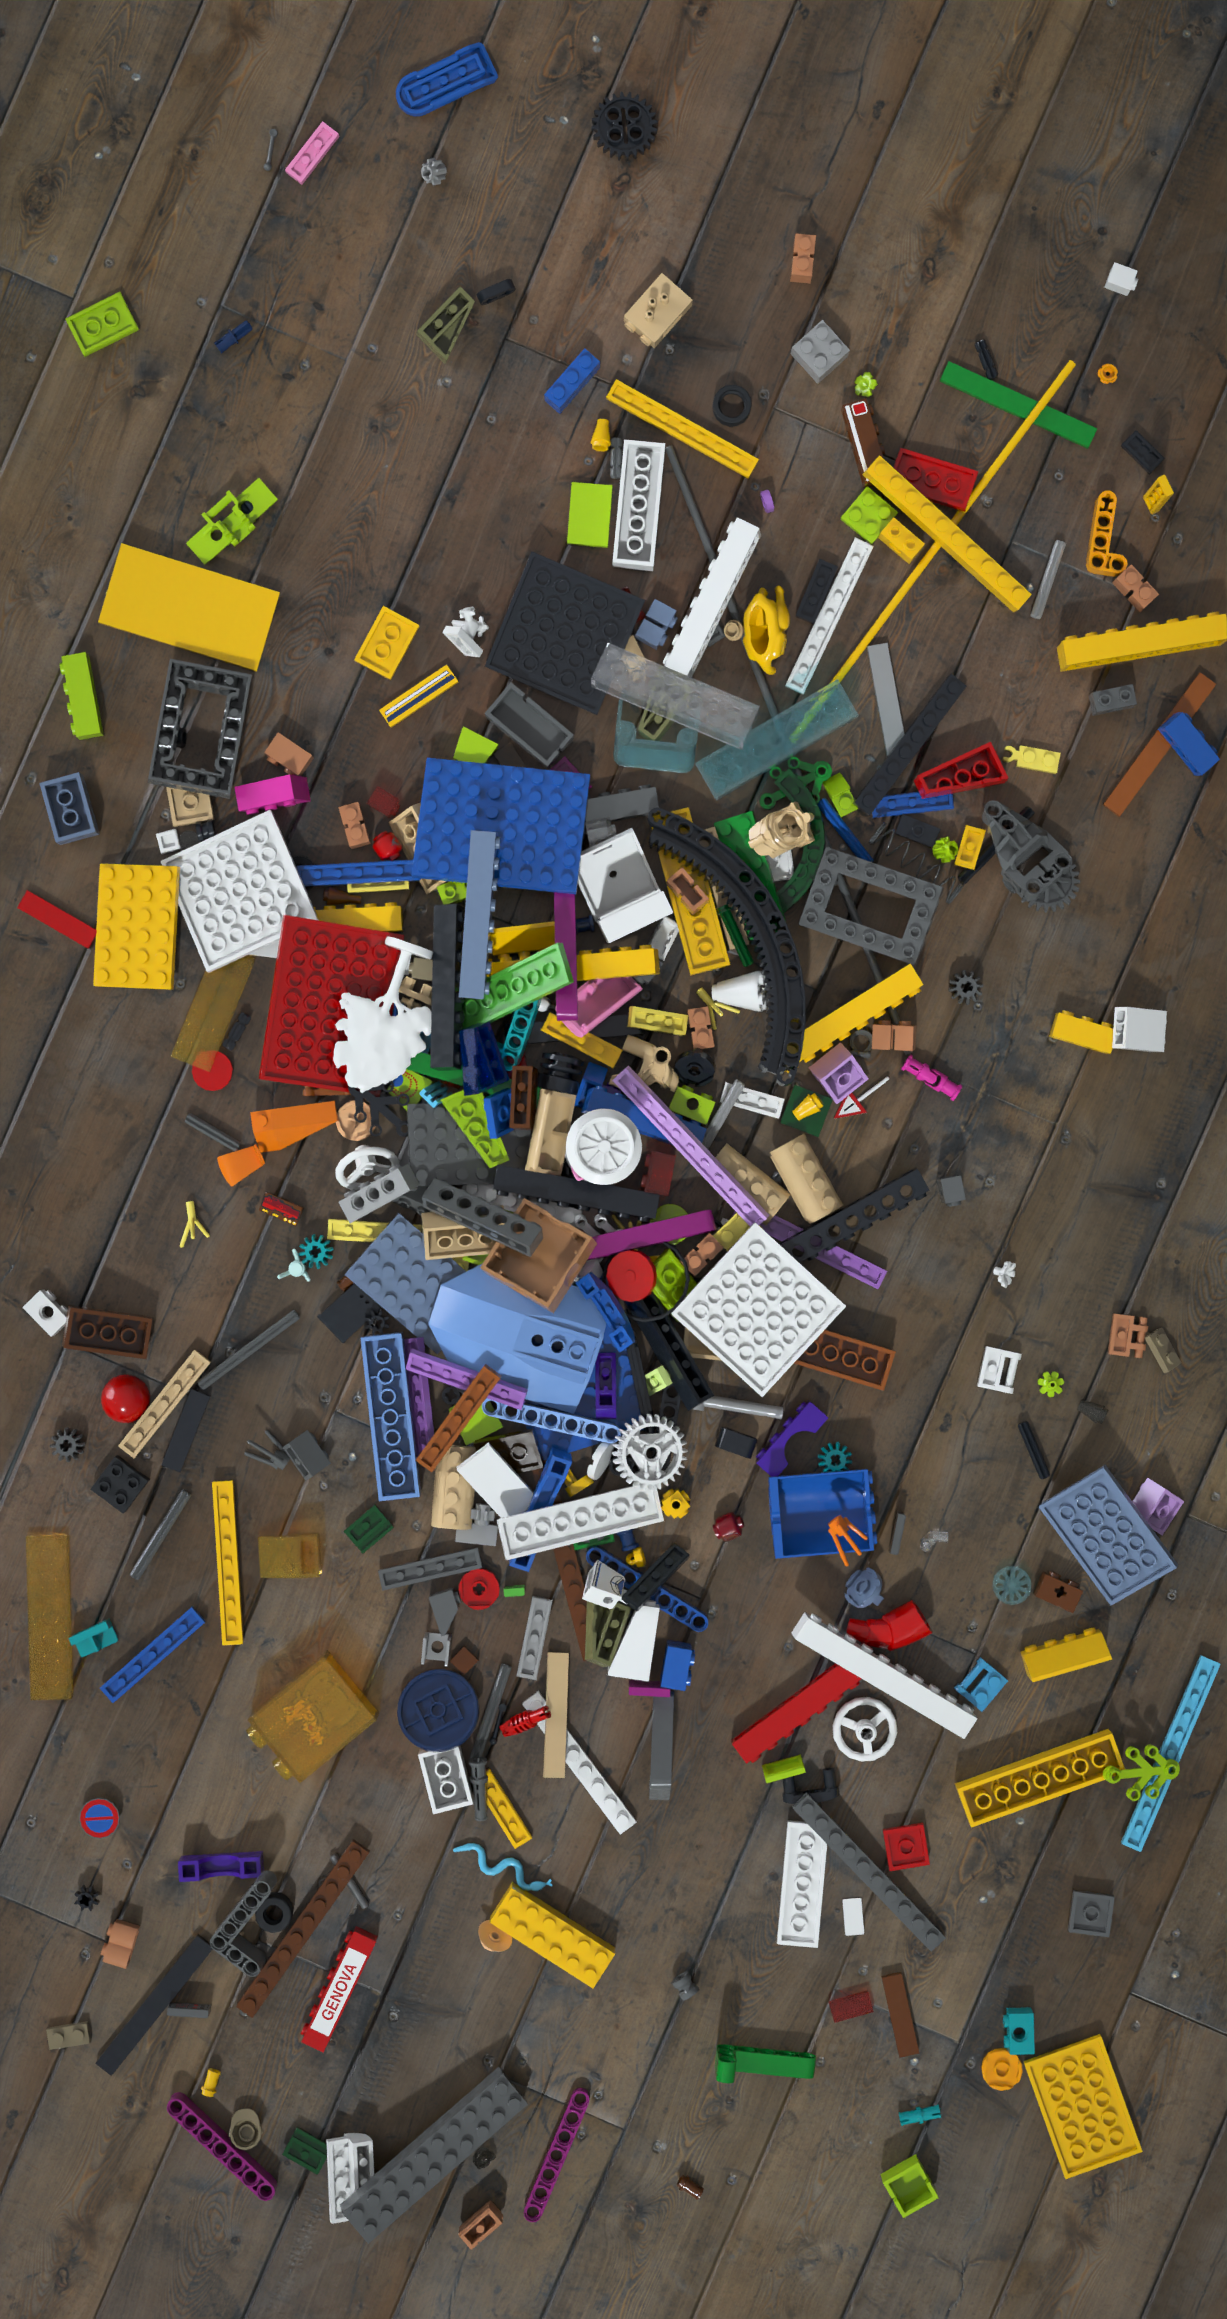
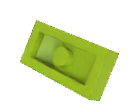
(840, 794)

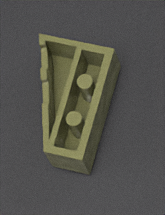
(445, 325)
(653, 726)
(604, 1632)

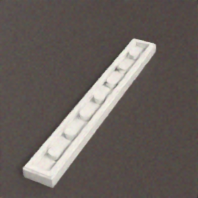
(829, 616)

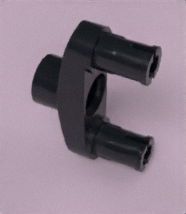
(826, 1793)

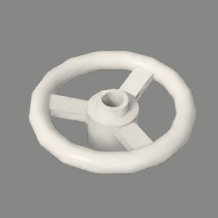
(365, 1163)
(865, 1737)

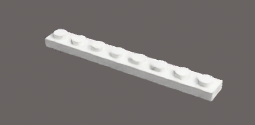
(588, 1774)

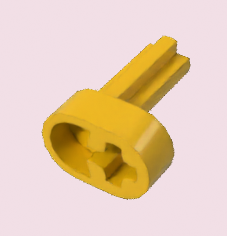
(575, 1486)

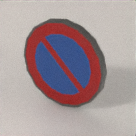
(99, 1818)

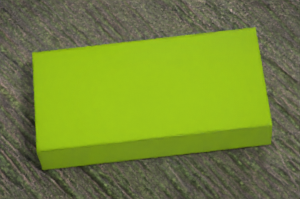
(783, 1768)

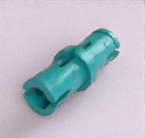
(919, 2115)

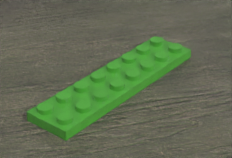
(520, 985)

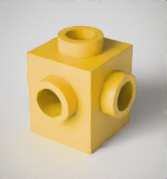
(675, 1495)

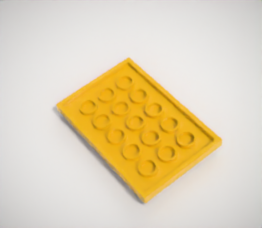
(136, 926)
(1082, 2106)

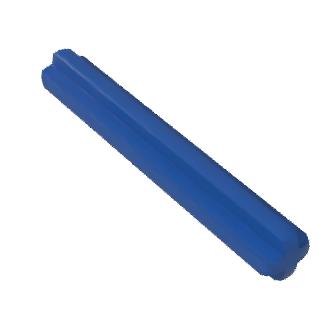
(843, 830)

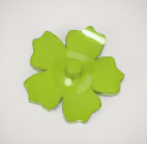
(865, 384)

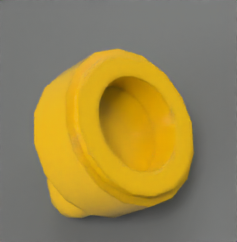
(639, 1557)

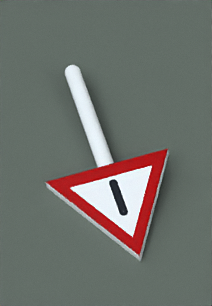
(851, 1105)

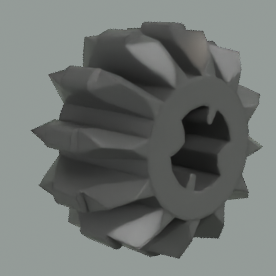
(968, 994)
(61, 1439)

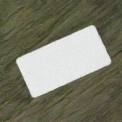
(853, 1916)

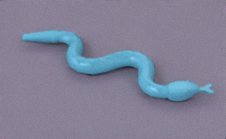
(534, 1886)

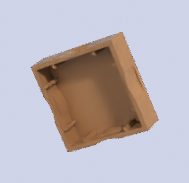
(553, 1265)

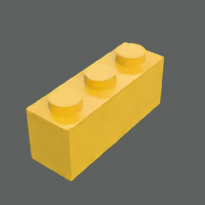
(1082, 1032)

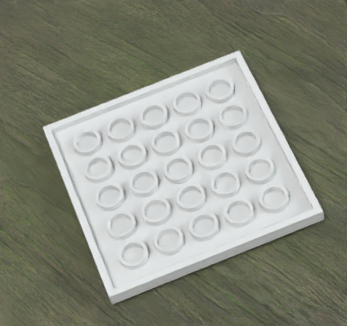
(239, 890)
(758, 1309)

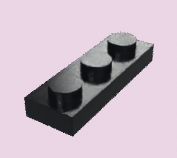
(816, 591)

